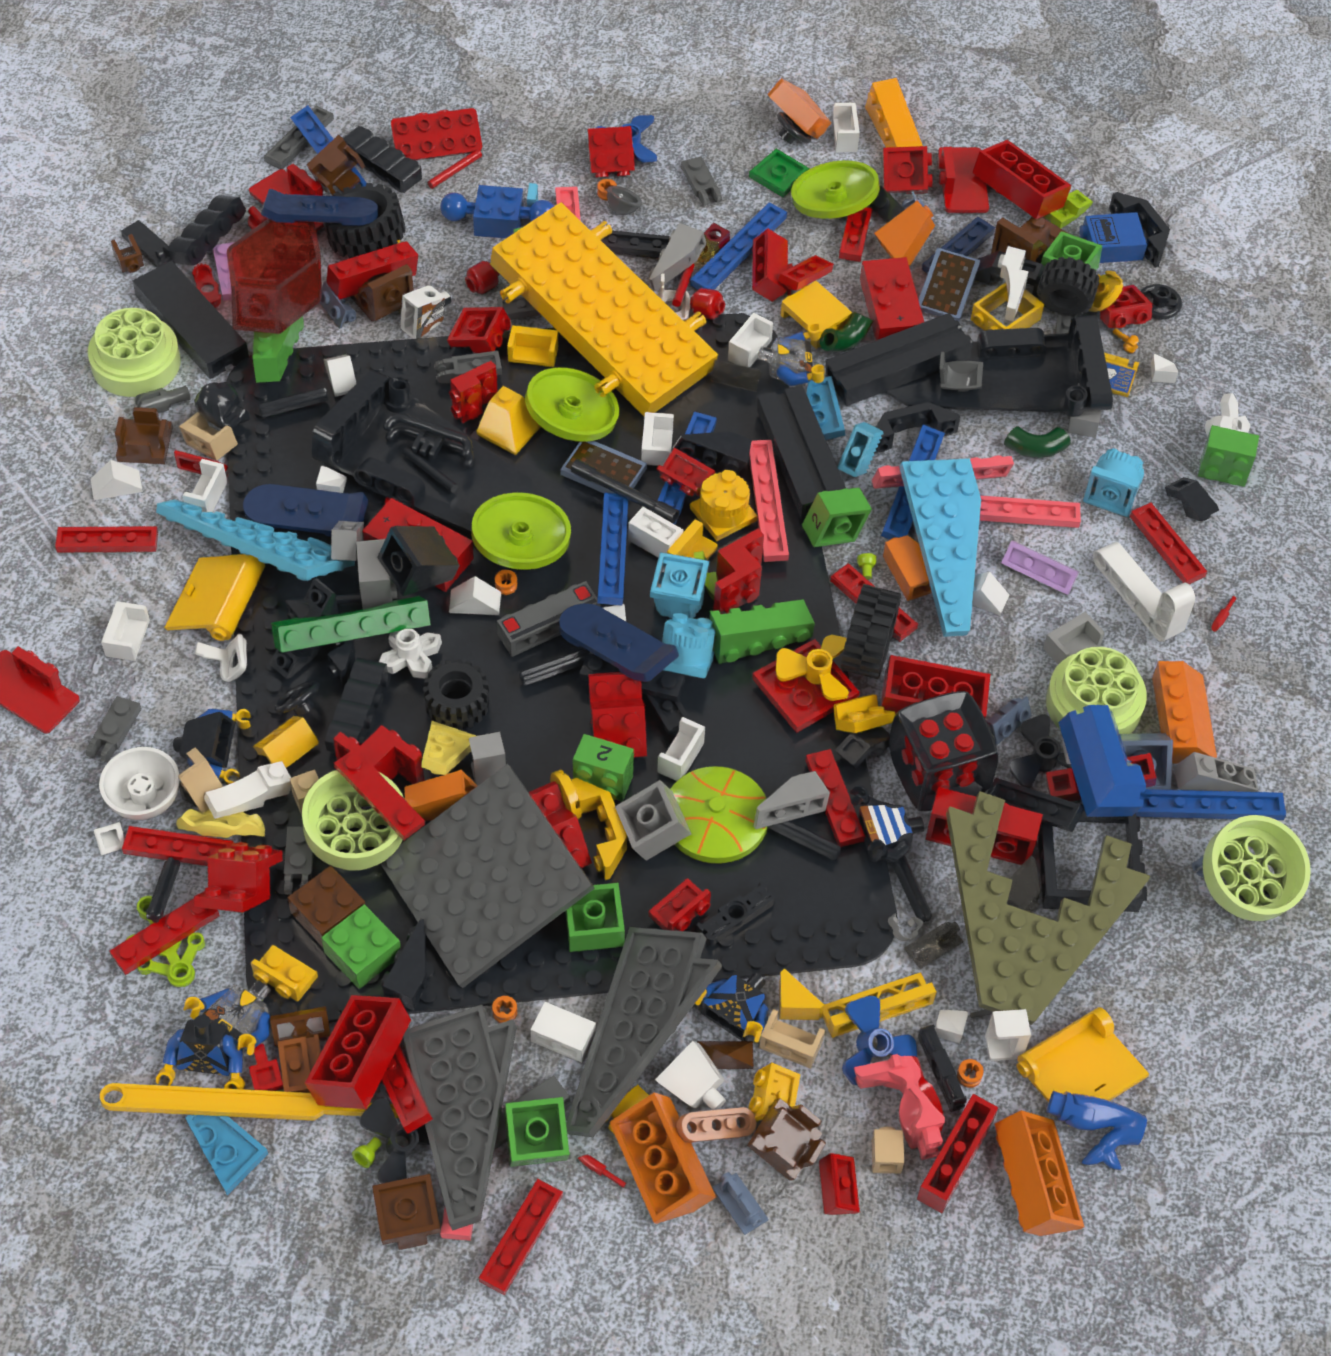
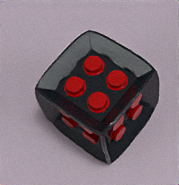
(942, 746)

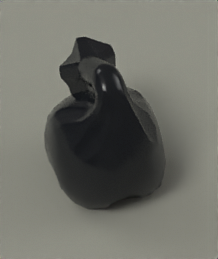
(220, 406)

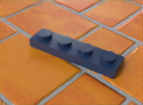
(966, 240)

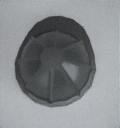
(623, 200)

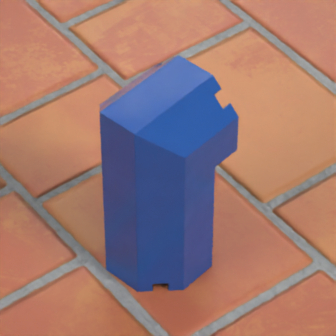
(1100, 764)

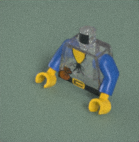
(792, 358)
(239, 1010)

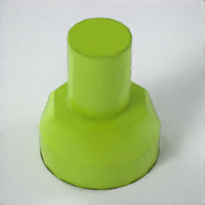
(866, 562)
(365, 1154)

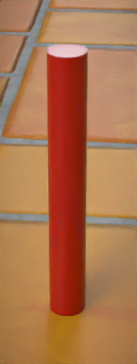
(449, 172)
(683, 284)

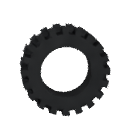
(380, 233)
(870, 631)

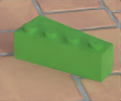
(273, 350)
(760, 629)

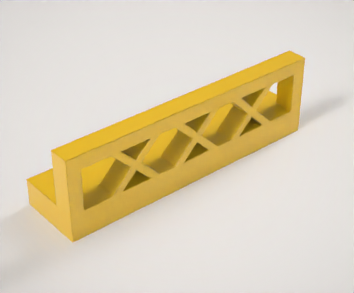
(890, 1007)

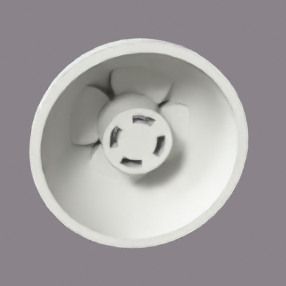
(140, 783)

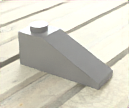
(794, 799)

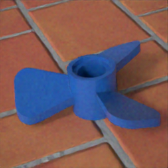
(638, 125)
(866, 1016)

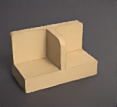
(199, 779)

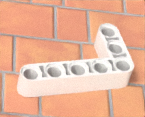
(1162, 613)

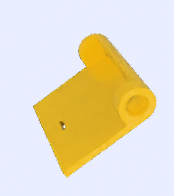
(216, 594)
(1082, 1060)

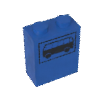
(1118, 234)

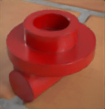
(255, 217)

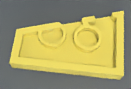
(445, 748)

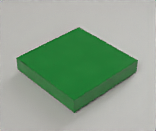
(777, 172)

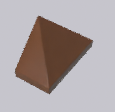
(730, 1054)

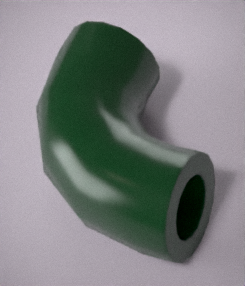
(847, 337)
(1037, 445)

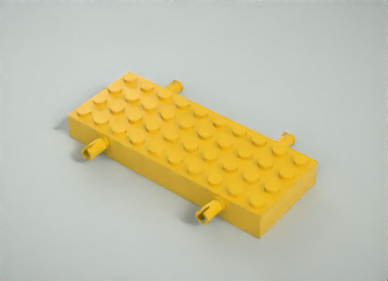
(603, 309)

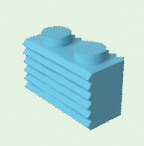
(860, 449)

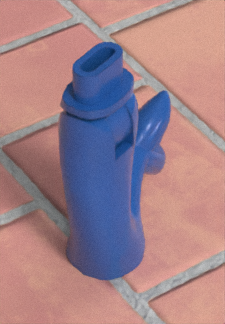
(1096, 1113)

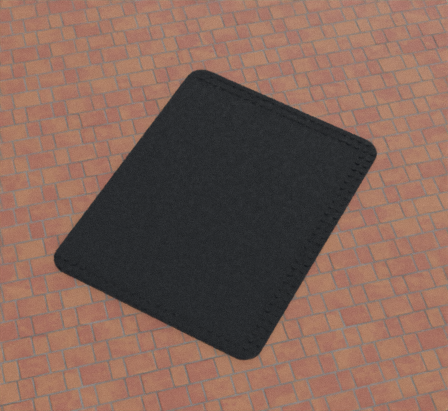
(823, 909)

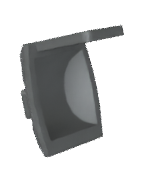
(960, 374)

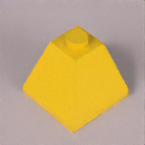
(507, 421)

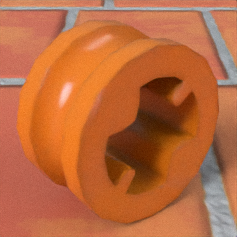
(602, 185)
(506, 589)
(507, 1002)
(967, 1081)

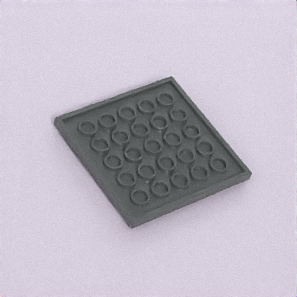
(486, 875)

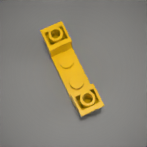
(611, 852)

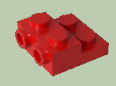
(611, 151)
(907, 169)
(1128, 308)
(480, 329)
(472, 391)

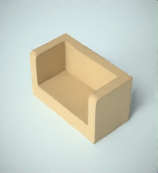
(207, 439)
(790, 1041)

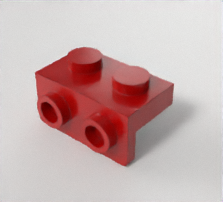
(684, 472)
(680, 907)

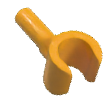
(1130, 342)

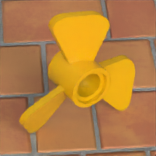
(793, 665)

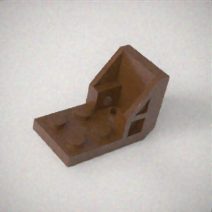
(1033, 237)
(384, 293)

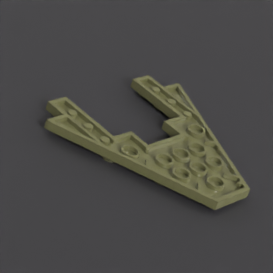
(1016, 954)

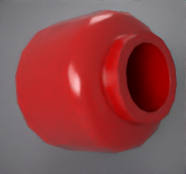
(482, 278)
(708, 303)

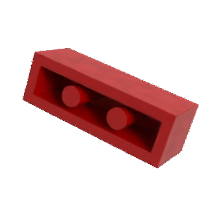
(769, 260)

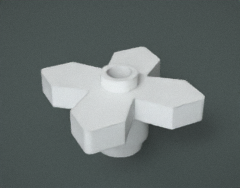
(1229, 416)
(411, 651)

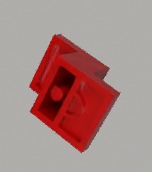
(739, 572)
(618, 710)
(385, 753)
(562, 820)
(238, 877)

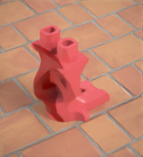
(919, 1108)

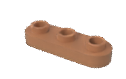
(725, 1124)

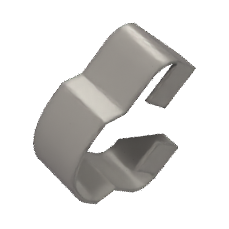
(893, 923)

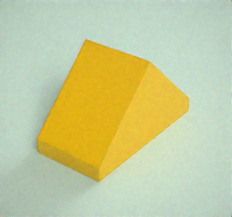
(796, 1000)

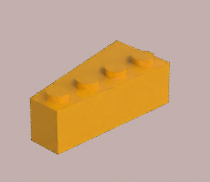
(891, 114)

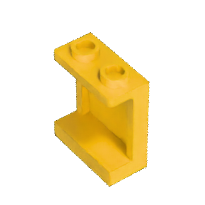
(817, 305)

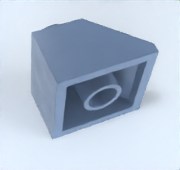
(1161, 750)

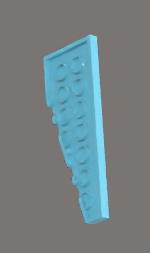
(946, 521)
(280, 549)

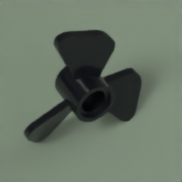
(1037, 733)
(381, 1121)

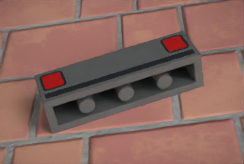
(540, 620)

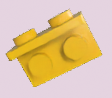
(861, 714)
(284, 973)
(771, 1084)

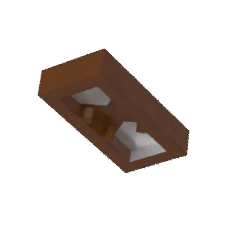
(300, 1024)

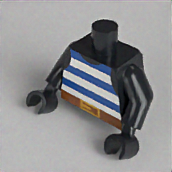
(885, 826)

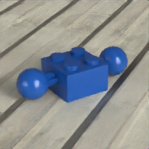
(495, 211)

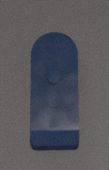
(315, 208)
(303, 508)
(616, 641)

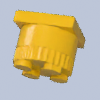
(724, 504)

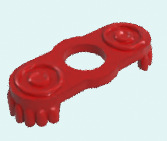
(203, 276)

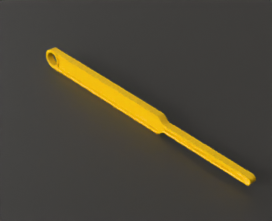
(221, 1102)

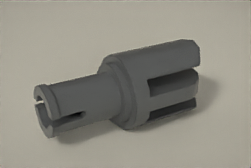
(162, 399)

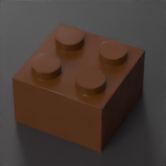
(324, 903)

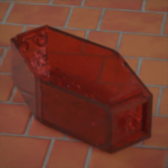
(274, 276)

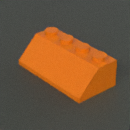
(1183, 709)
(660, 1161)
(1038, 1174)

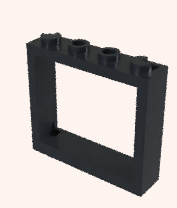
(1052, 896)

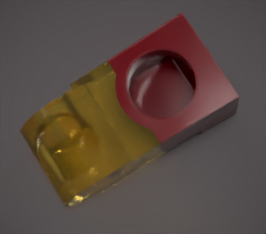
(713, 242)

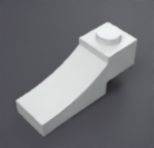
(1015, 278)
(250, 791)

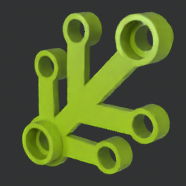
(176, 965)

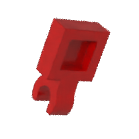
(266, 1073)

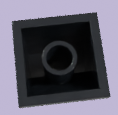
(417, 558)

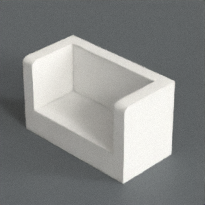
(845, 127)
(748, 340)
(657, 438)
(208, 487)
(652, 532)
(125, 631)
(682, 750)
(563, 1032)
(1007, 1034)

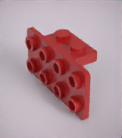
(437, 134)
(293, 181)
(961, 188)
(34, 690)

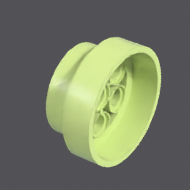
(133, 352)
(1089, 669)
(318, 815)
(1273, 846)

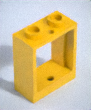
(1029, 307)

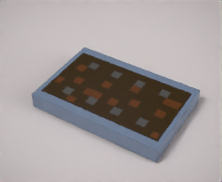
(948, 283)
(606, 460)

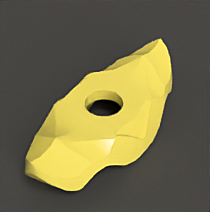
(224, 826)

